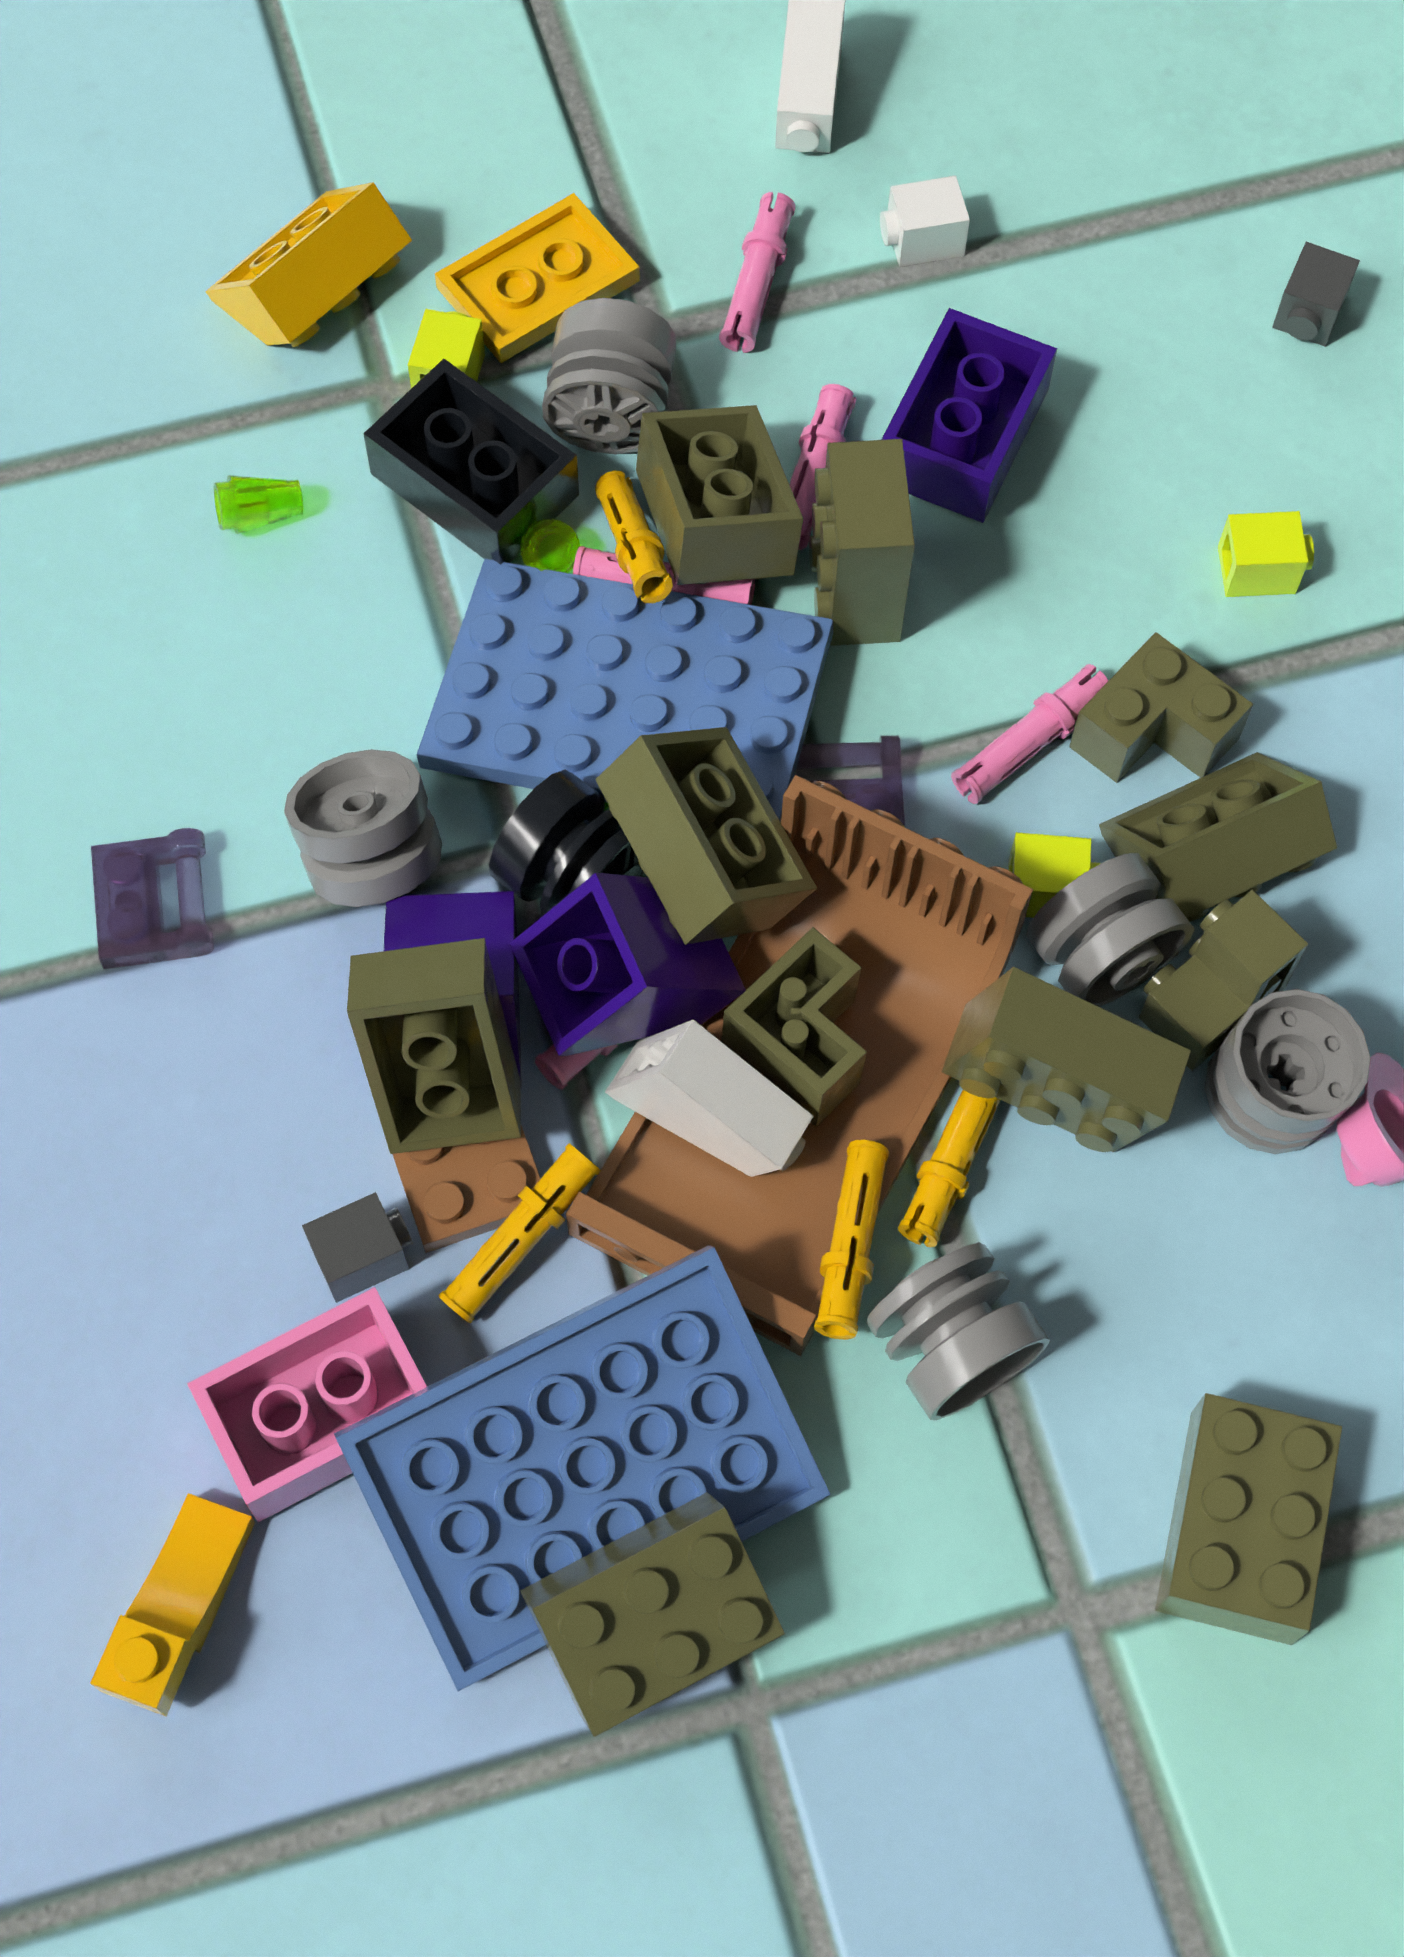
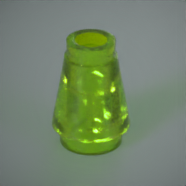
(254, 502)

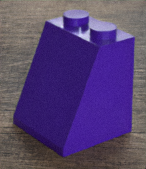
(461, 917)
(617, 969)

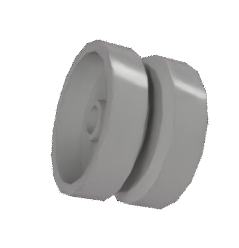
(363, 827)
(1109, 930)

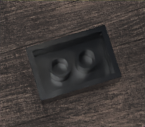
(471, 462)

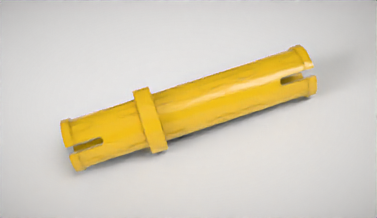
(637, 548)
(946, 1172)
(519, 1233)
(841, 1306)

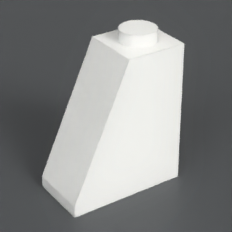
(809, 75)
(711, 1099)

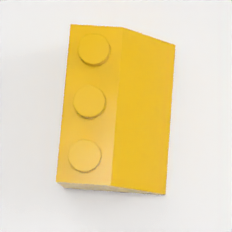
(312, 265)

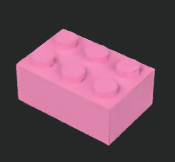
(288, 1397)

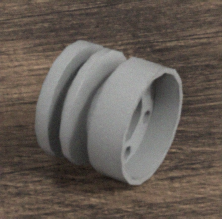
(606, 372)
(1309, 1049)
(950, 1319)

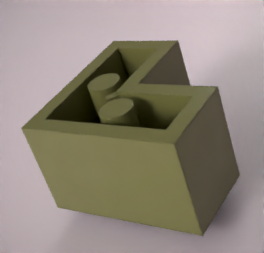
(1162, 701)
(1232, 966)
(788, 1026)

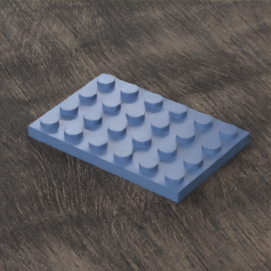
(579, 668)
(574, 1448)

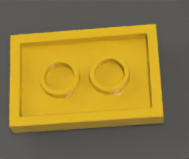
(535, 274)

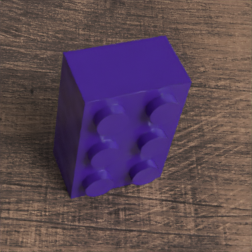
(969, 412)

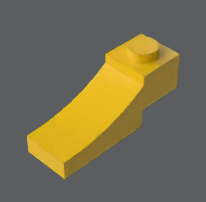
(174, 1606)

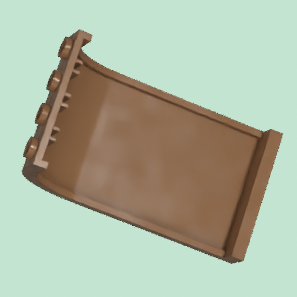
(927, 943)

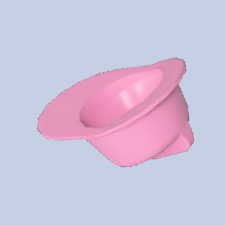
(1374, 1127)

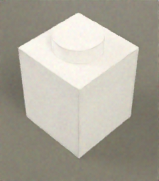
(926, 221)

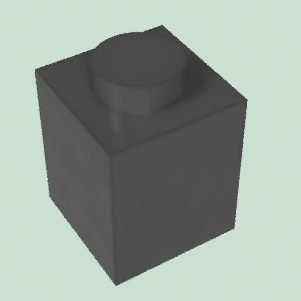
(1315, 294)
(358, 1245)

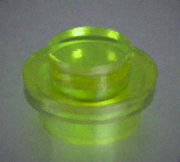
(550, 546)

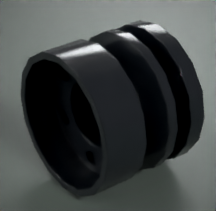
(560, 842)

